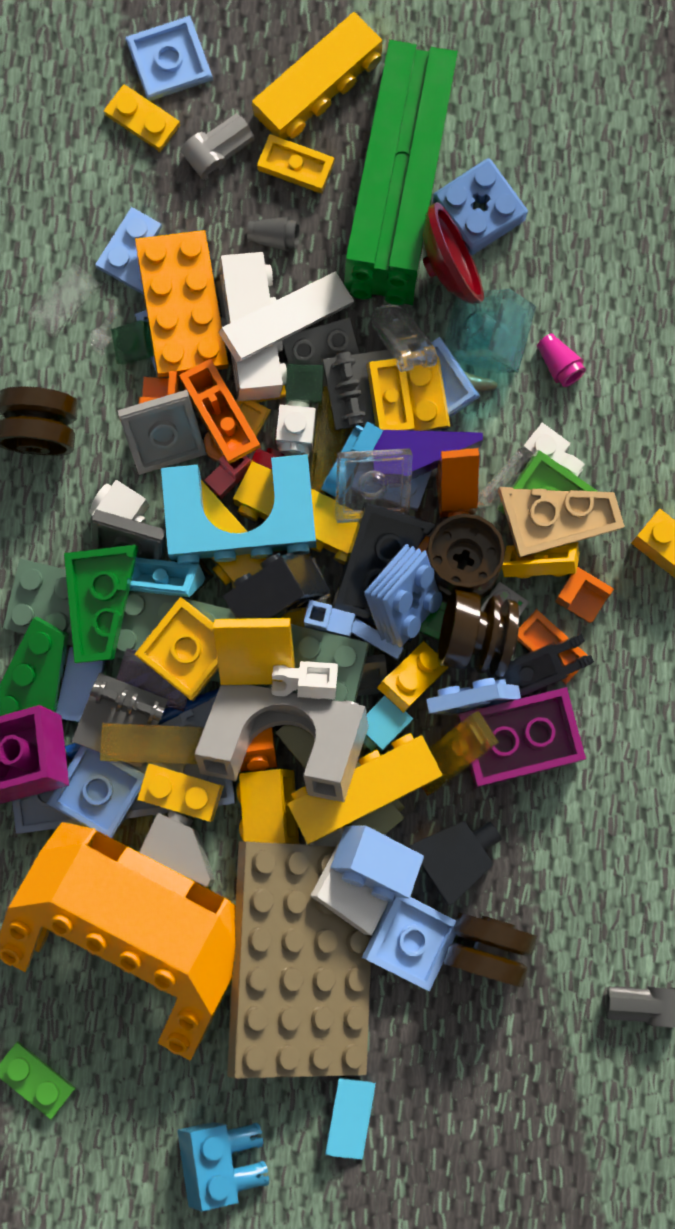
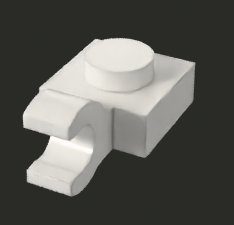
(555, 447)
(311, 680)

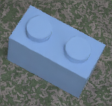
(377, 862)

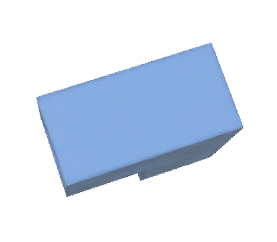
(327, 619)

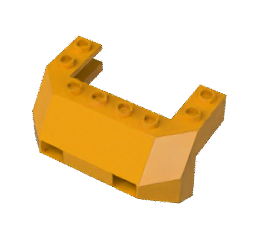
(132, 917)

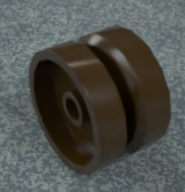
(37, 421)
(490, 949)

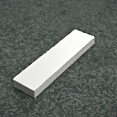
(286, 317)

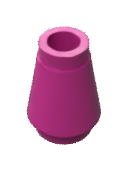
(561, 361)

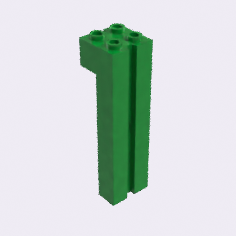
(399, 173)

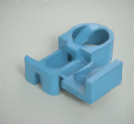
(359, 440)

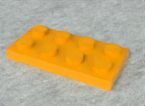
(180, 301)

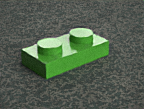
(35, 1080)

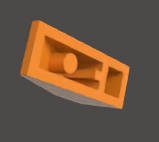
(219, 411)
(458, 482)

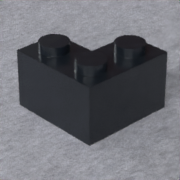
(277, 589)

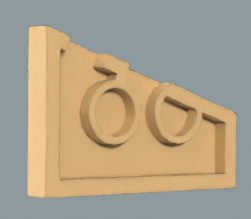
(557, 518)

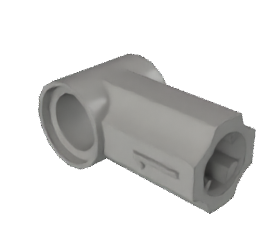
(211, 150)

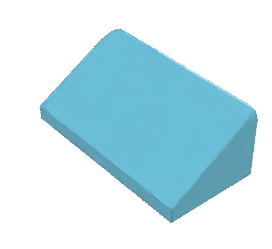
(166, 577)
(350, 1118)

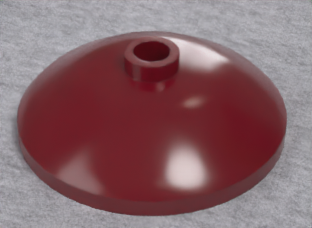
(449, 256)

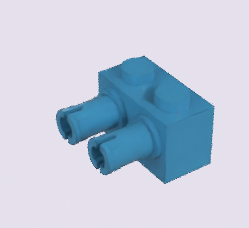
(209, 1167)

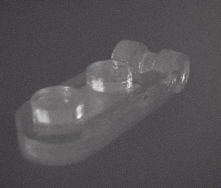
(403, 337)

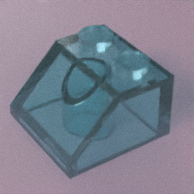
(491, 332)

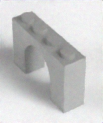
(247, 710)

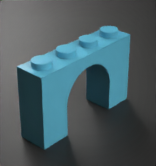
(195, 537)

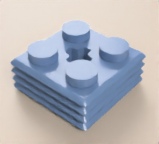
(488, 186)
(403, 596)

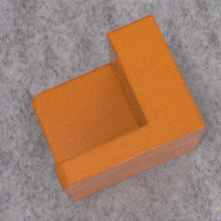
(159, 387)
(584, 595)

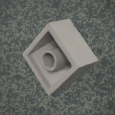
(178, 847)

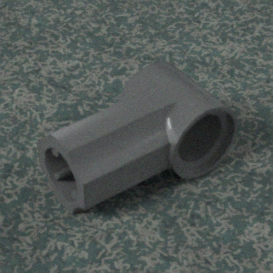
(648, 1005)

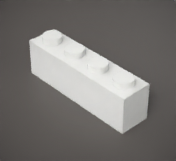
(245, 290)

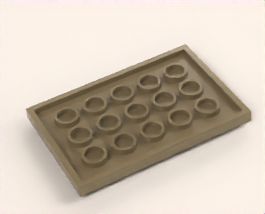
(295, 971)

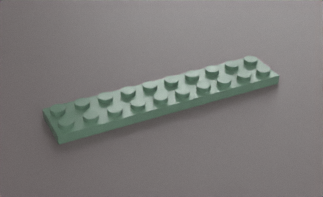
(43, 593)

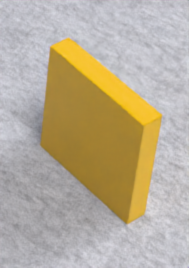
(251, 648)
(182, 649)

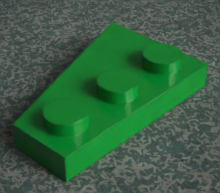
(98, 598)
(35, 669)

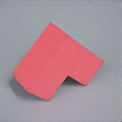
(227, 475)

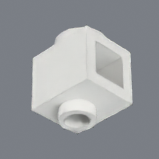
(296, 428)
(120, 501)

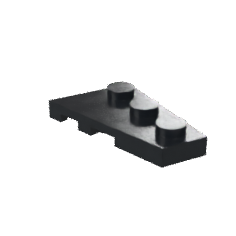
(375, 543)

